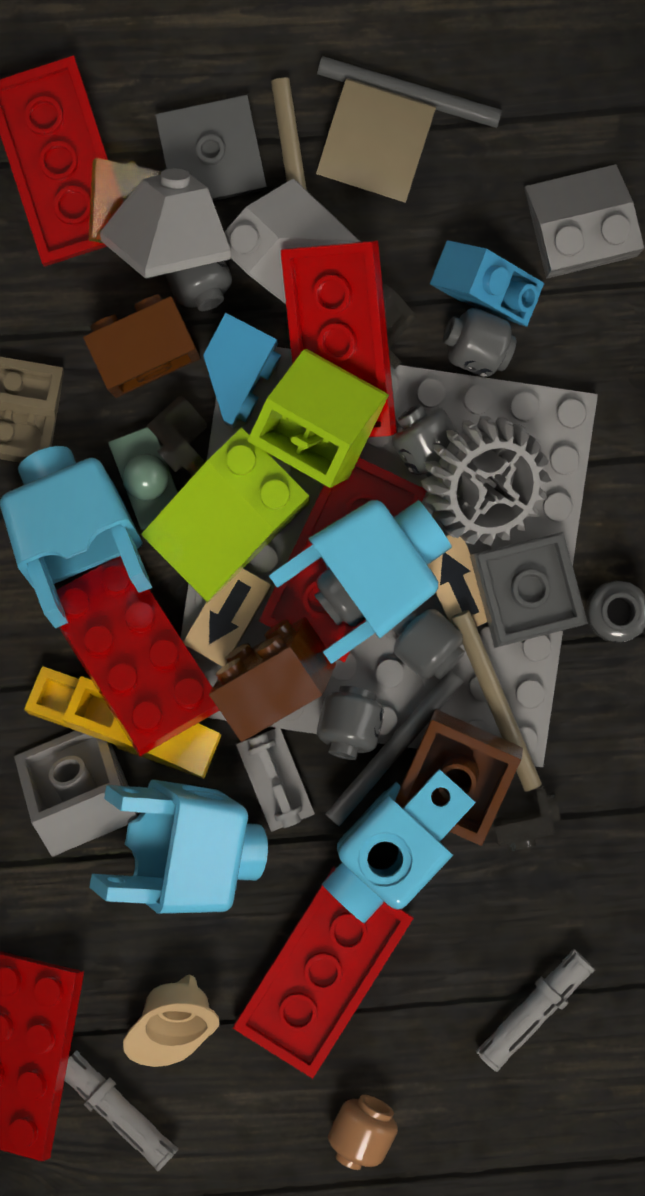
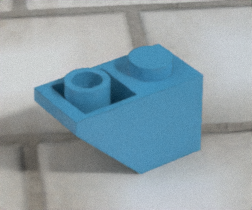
(486, 282)
(235, 364)

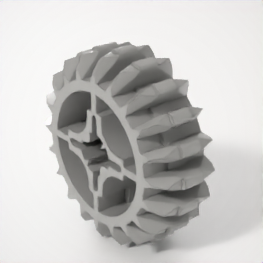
(502, 448)

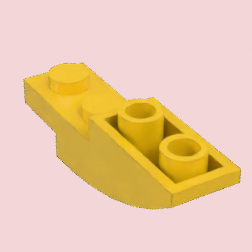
(81, 707)

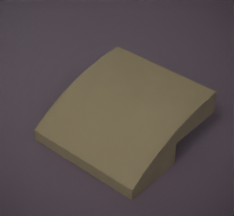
(376, 140)
(27, 407)

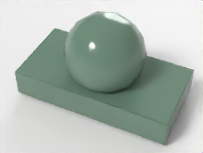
(144, 474)

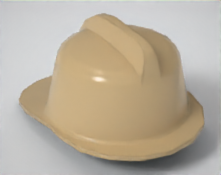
(171, 1024)

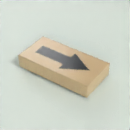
(457, 582)
(227, 617)

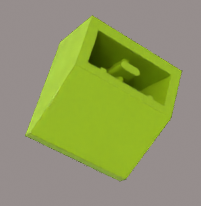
(318, 419)

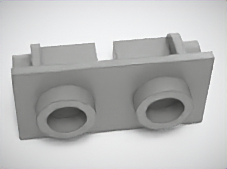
(275, 779)

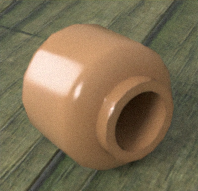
(363, 1132)

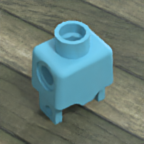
(68, 523)
(378, 563)
(414, 831)
(185, 848)

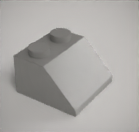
(584, 221)
(67, 788)

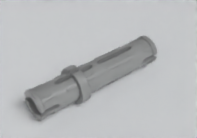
(531, 1014)
(123, 1116)

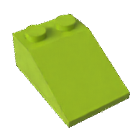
(225, 515)

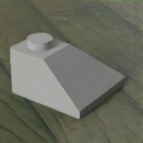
(277, 222)
(167, 226)

